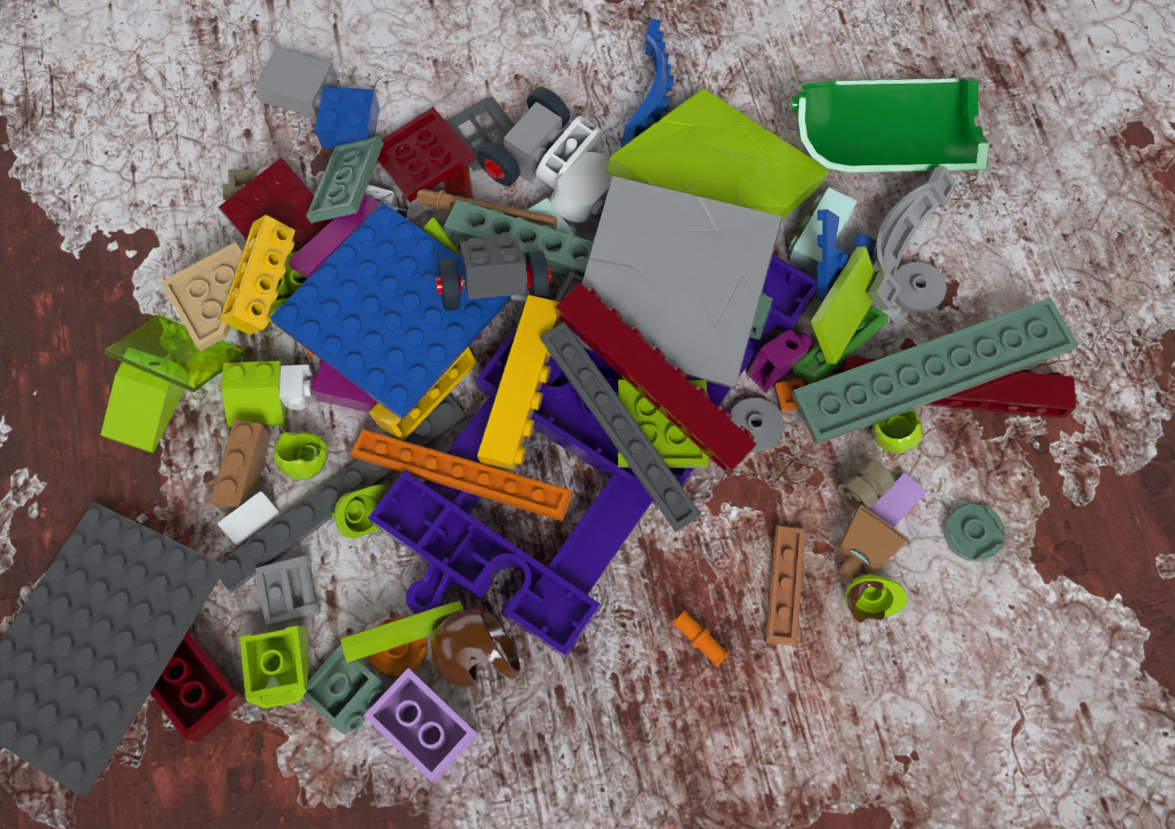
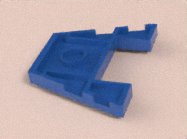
(834, 258)

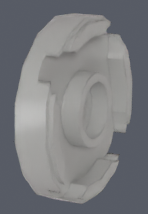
(920, 299)
(766, 414)

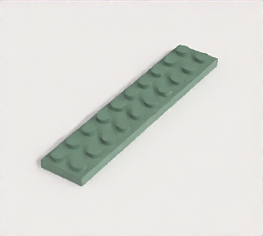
(933, 370)

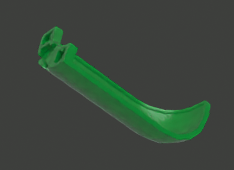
(891, 124)

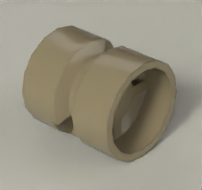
(869, 482)

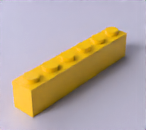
(519, 388)

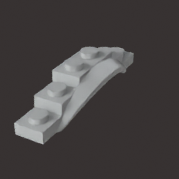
(900, 227)

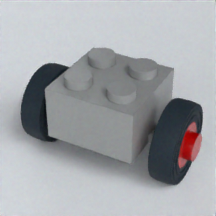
(527, 140)

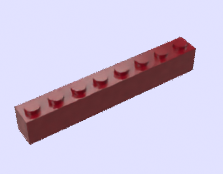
(655, 378)
(1014, 393)

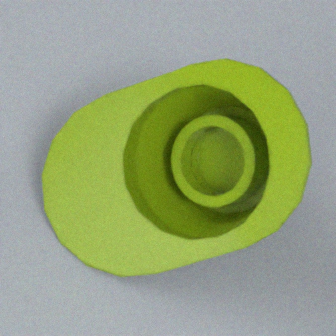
(354, 509)

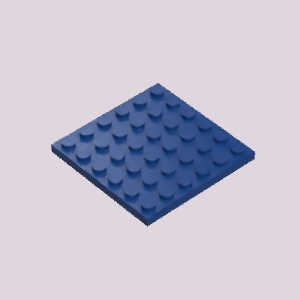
(379, 313)

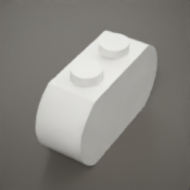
(571, 146)
(582, 188)

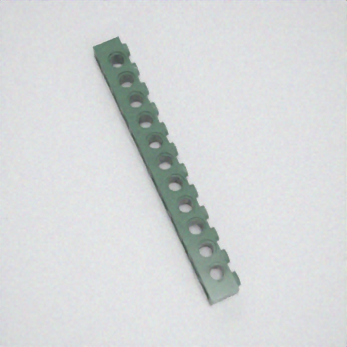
(466, 215)

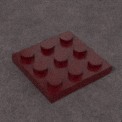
(423, 154)
(280, 196)

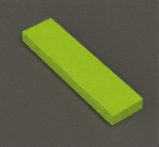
(396, 632)

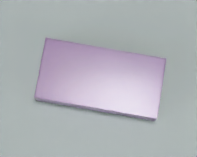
(898, 500)

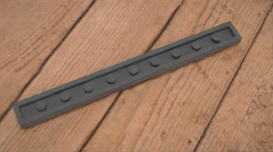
(317, 508)

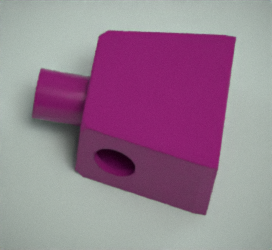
(783, 354)

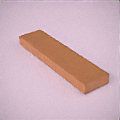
(785, 586)

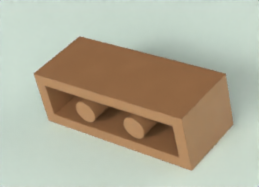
(240, 465)

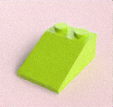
(139, 408)

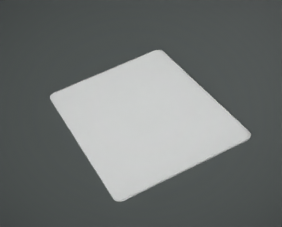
(248, 518)

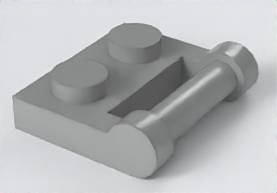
(277, 591)

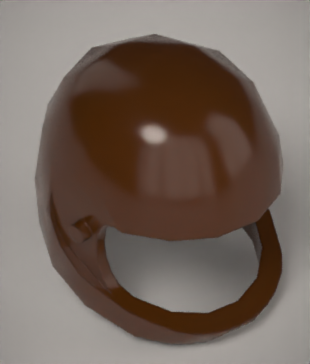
(467, 641)

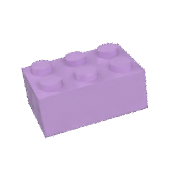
(421, 726)

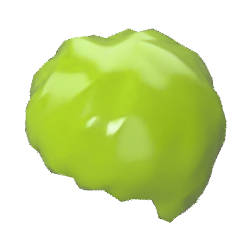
(899, 432)
(300, 455)

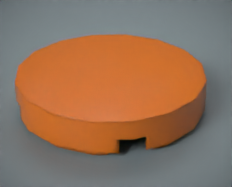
(400, 658)

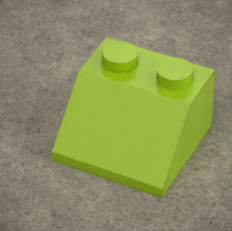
(253, 393)

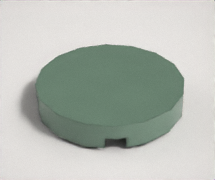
(974, 532)

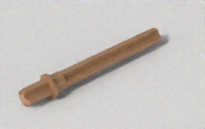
(445, 201)

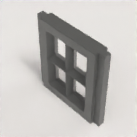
(497, 114)

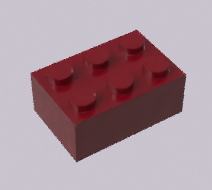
(196, 690)

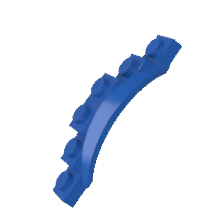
(656, 101)

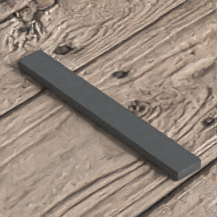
(620, 427)

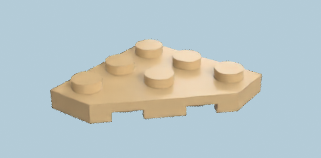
(201, 294)

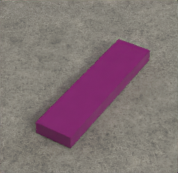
(330, 239)

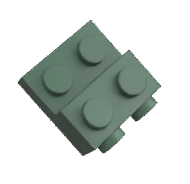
(343, 691)

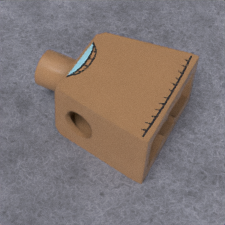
(867, 544)

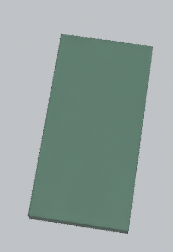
(345, 179)

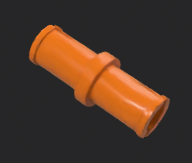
(700, 638)

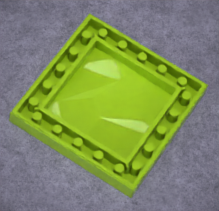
(719, 156)

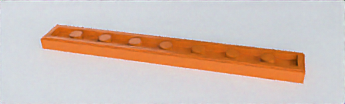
(463, 474)

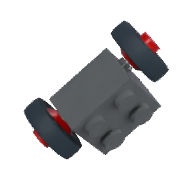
(492, 270)

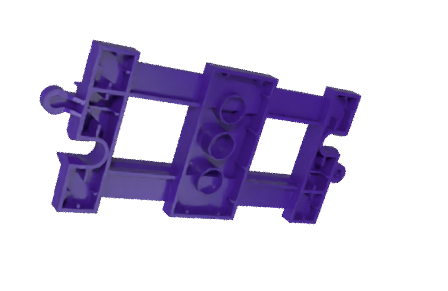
(461, 550)

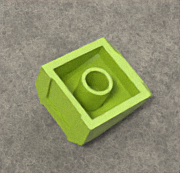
(275, 666)

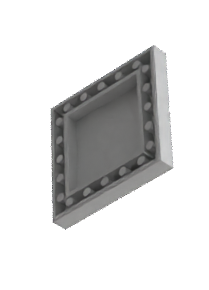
(683, 273)

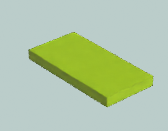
(844, 306)

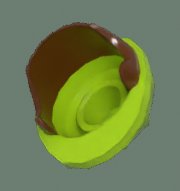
(874, 597)

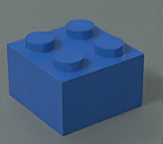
(346, 116)

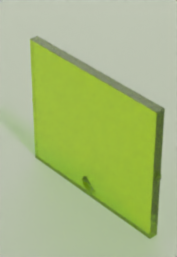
(170, 353)

